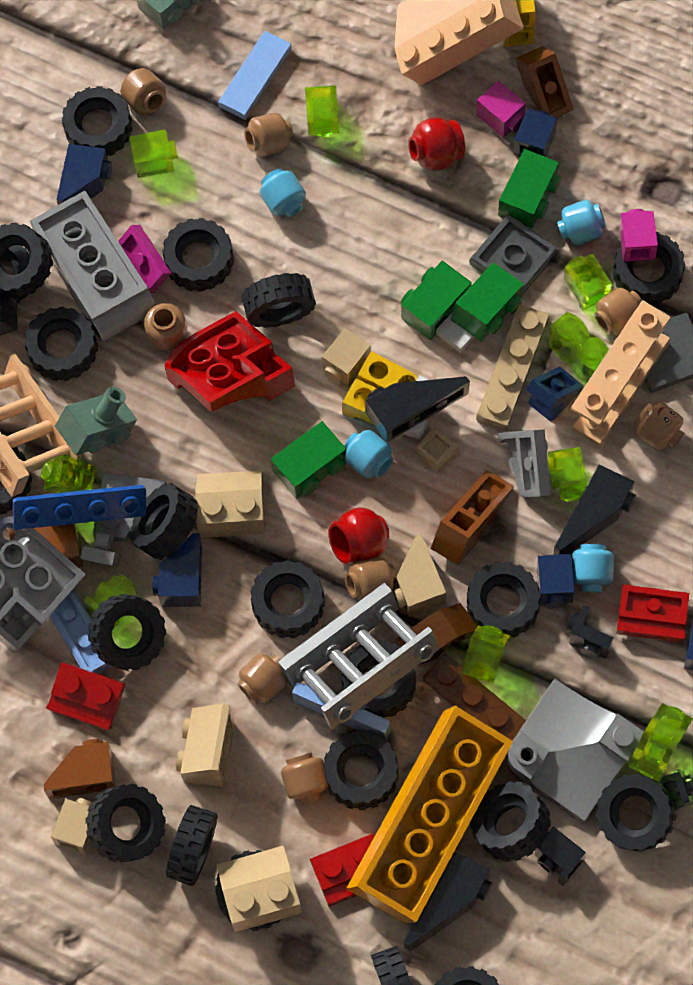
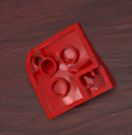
(228, 364)

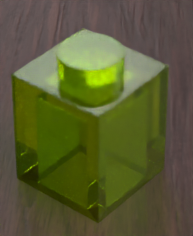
(322, 110)
(153, 153)
(485, 653)

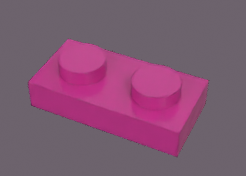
(144, 257)

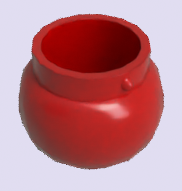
(437, 143)
(358, 535)

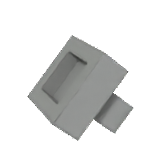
(101, 551)

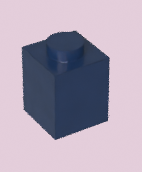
(535, 132)
(555, 580)

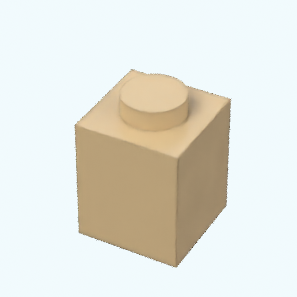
(345, 357)
(71, 827)

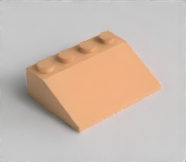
(445, 33)

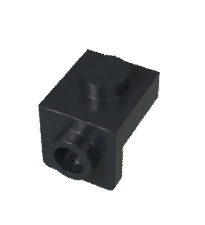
(590, 641)
(680, 788)

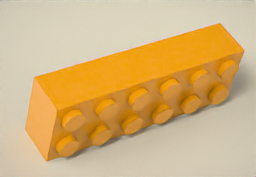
(429, 815)

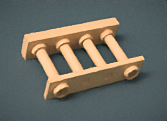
(621, 373)
(13, 471)

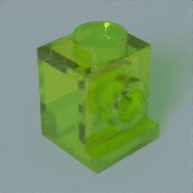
(588, 270)
(567, 473)
(67, 475)
(106, 589)

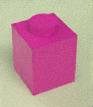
(501, 109)
(638, 235)

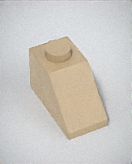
(418, 581)

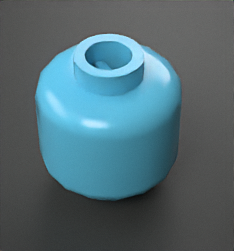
(282, 193)
(582, 222)
(368, 454)
(593, 567)

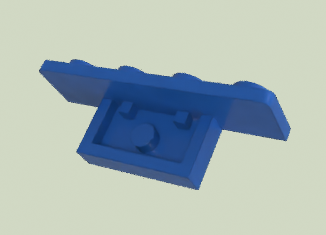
(79, 507)

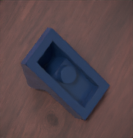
(553, 392)

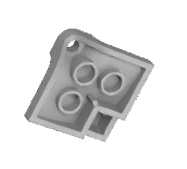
(32, 582)
(572, 749)

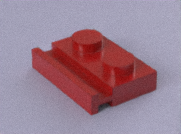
(653, 613)
(86, 695)
(337, 867)

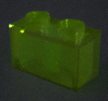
(660, 741)

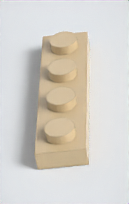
(512, 367)

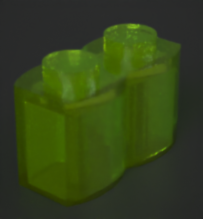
(575, 345)

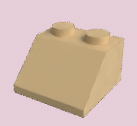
(230, 504)
(207, 745)
(259, 889)

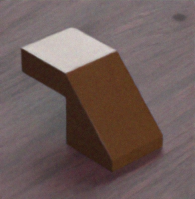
(448, 626)

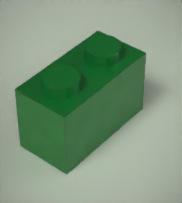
(529, 188)
(433, 299)
(487, 302)
(309, 460)

